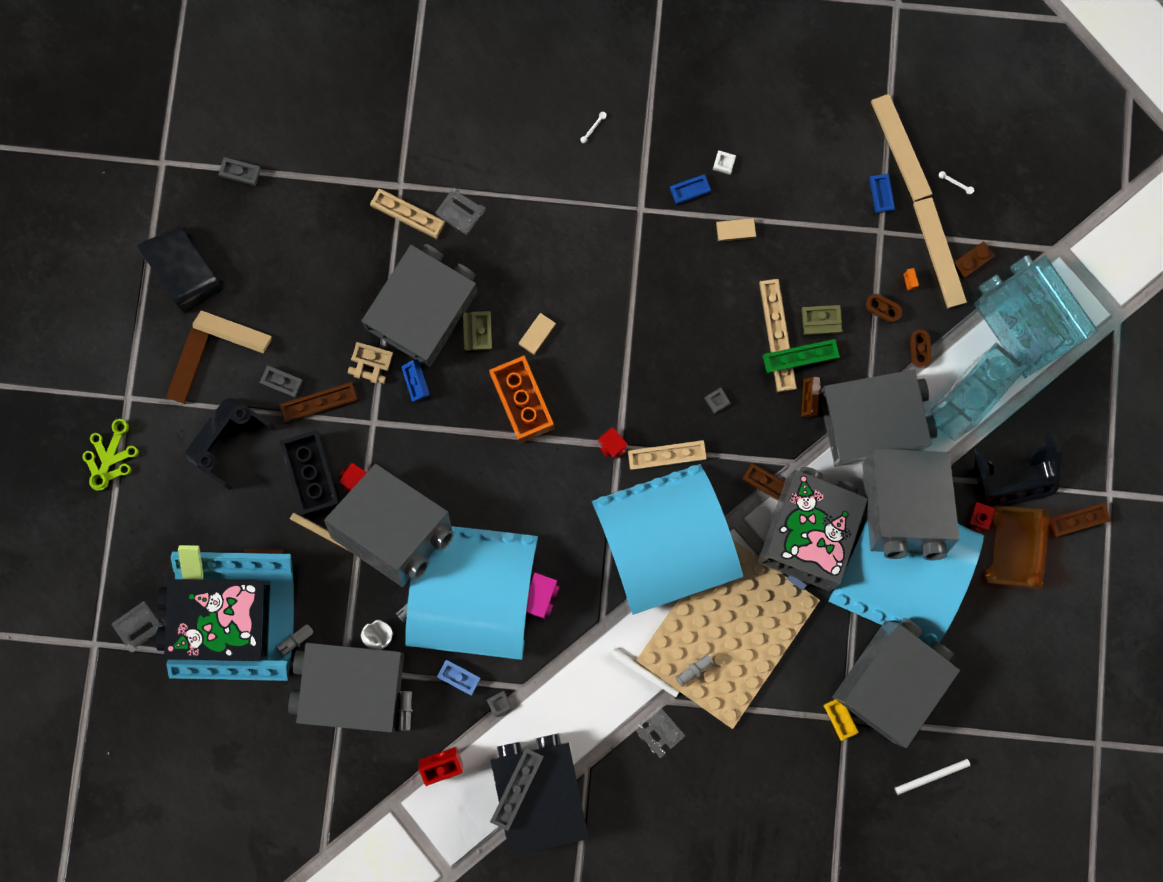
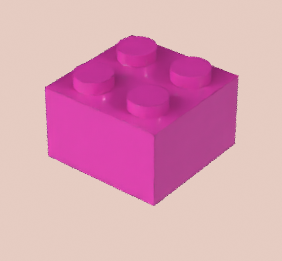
(540, 596)

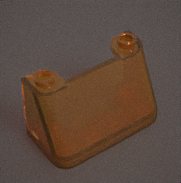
(1019, 547)

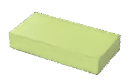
(190, 562)

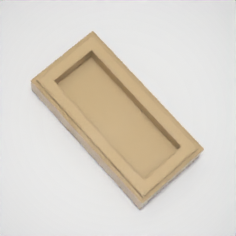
(736, 230)
(537, 333)

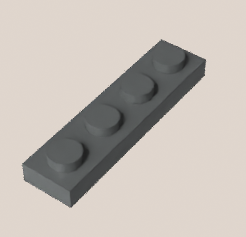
(516, 789)

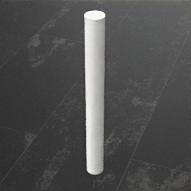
(644, 672)
(932, 776)

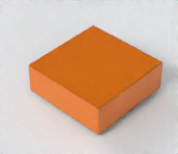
(911, 279)

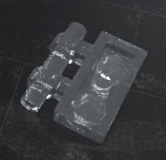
(664, 727)

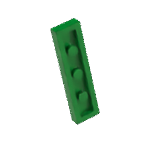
(801, 356)

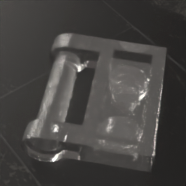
(456, 215)
(132, 622)

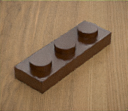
(1079, 520)

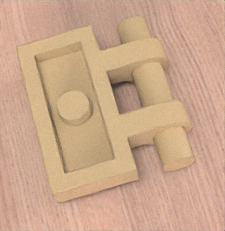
(372, 357)

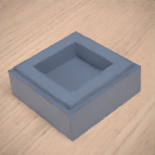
(799, 583)

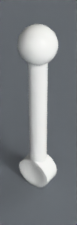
(602, 116)
(969, 190)

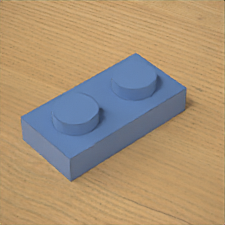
(458, 677)

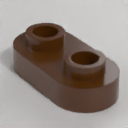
(884, 306)
(920, 349)

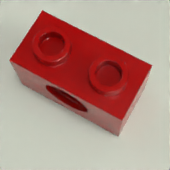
(440, 766)

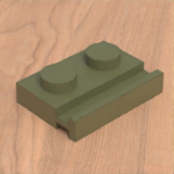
(822, 320)
(477, 331)

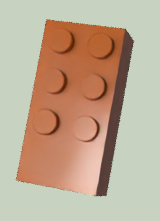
(521, 399)

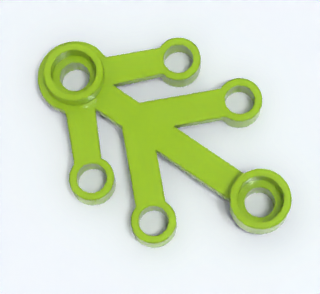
(108, 458)

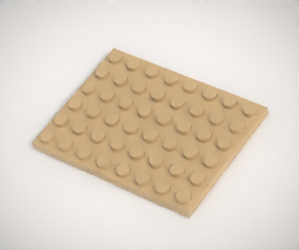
(741, 628)

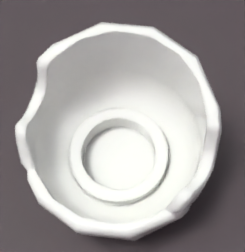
(377, 635)

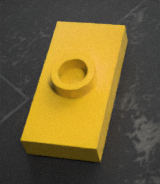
(841, 719)

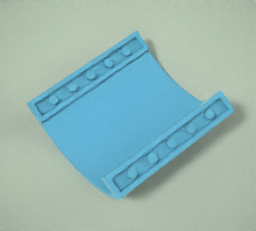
(668, 538)
(247, 566)
(909, 586)
(473, 595)

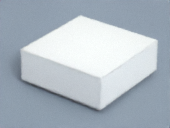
(724, 162)

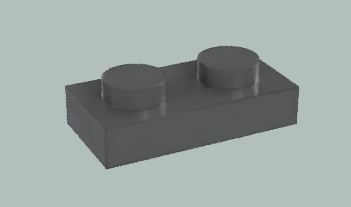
(239, 171)
(281, 381)

